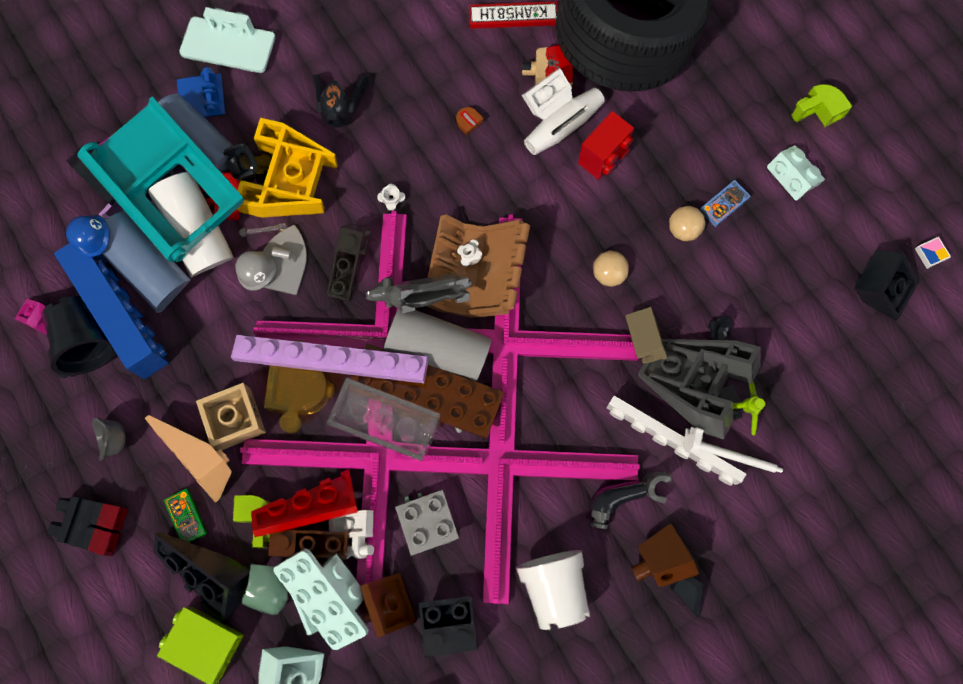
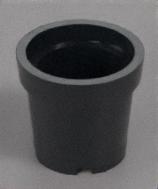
(75, 338)

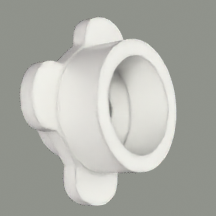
(390, 190)
(474, 257)

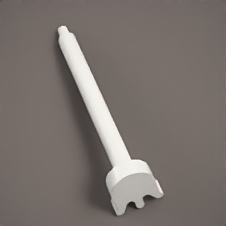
(693, 443)

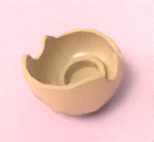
(687, 223)
(610, 268)

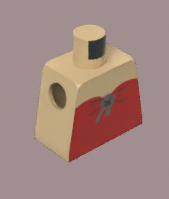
(547, 61)

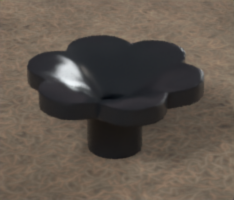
(720, 328)

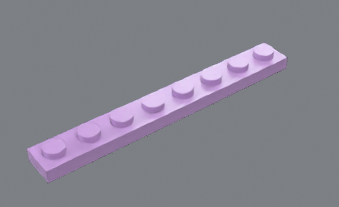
(330, 358)

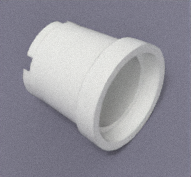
(556, 588)

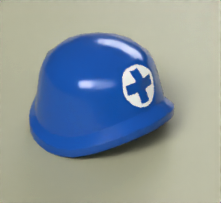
(88, 235)

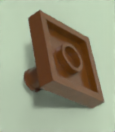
(387, 605)

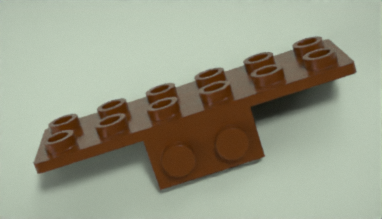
(457, 399)

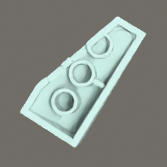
(290, 666)

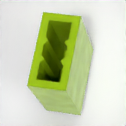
(199, 645)

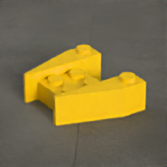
(290, 176)

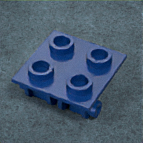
(204, 92)

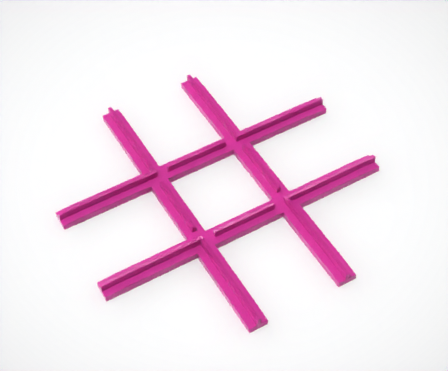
(497, 462)

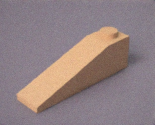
(197, 456)

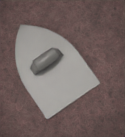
(290, 257)

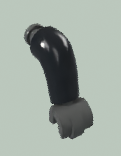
(611, 497)

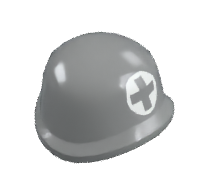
(255, 270)

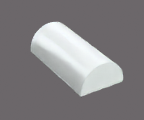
(186, 210)

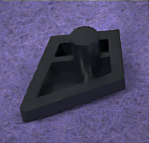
(690, 592)

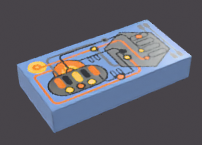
(724, 203)

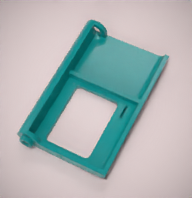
(141, 157)

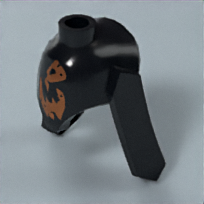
(334, 104)

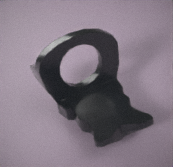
(248, 167)

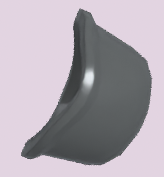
(109, 436)

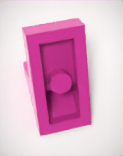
(32, 315)

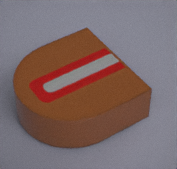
(468, 119)

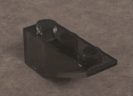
(347, 261)

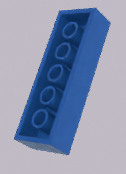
(114, 312)

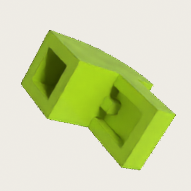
(826, 102)
(242, 514)

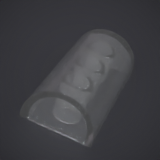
(384, 419)

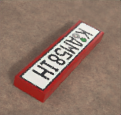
(513, 15)

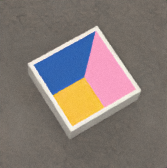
(932, 252)

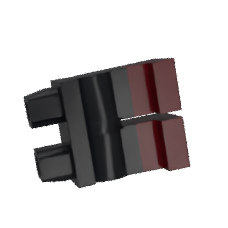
(80, 521)

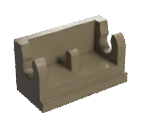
(646, 335)

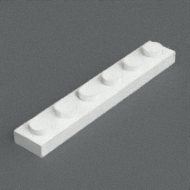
(664, 435)

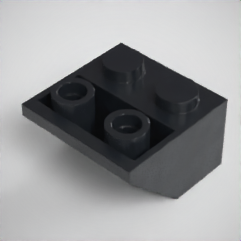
(448, 626)

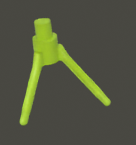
(751, 405)

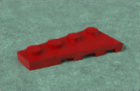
(324, 502)

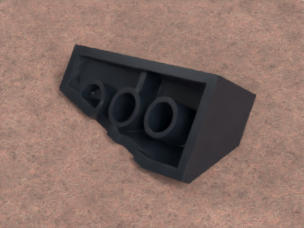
(210, 574)

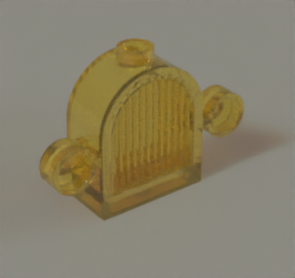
(295, 393)

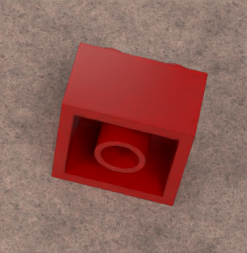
(606, 146)

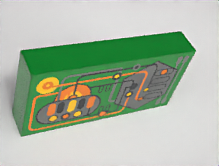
(185, 516)

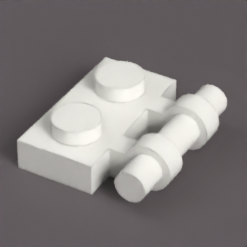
(358, 527)

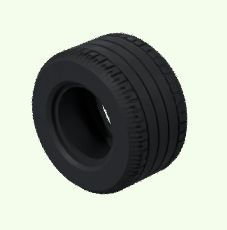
(626, 50)

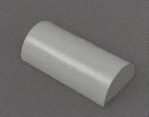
(443, 343)

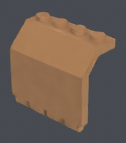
(492, 276)

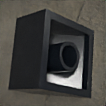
(887, 283)

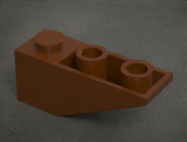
(320, 543)

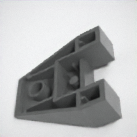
(696, 375)

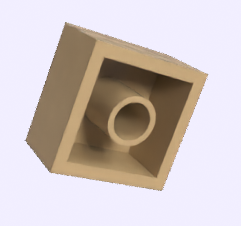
(230, 417)

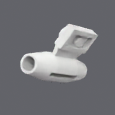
(560, 113)

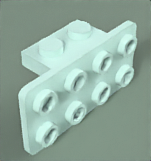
(227, 41)
(325, 595)

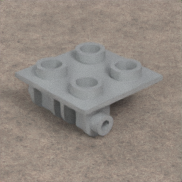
(427, 522)

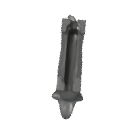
(420, 292)

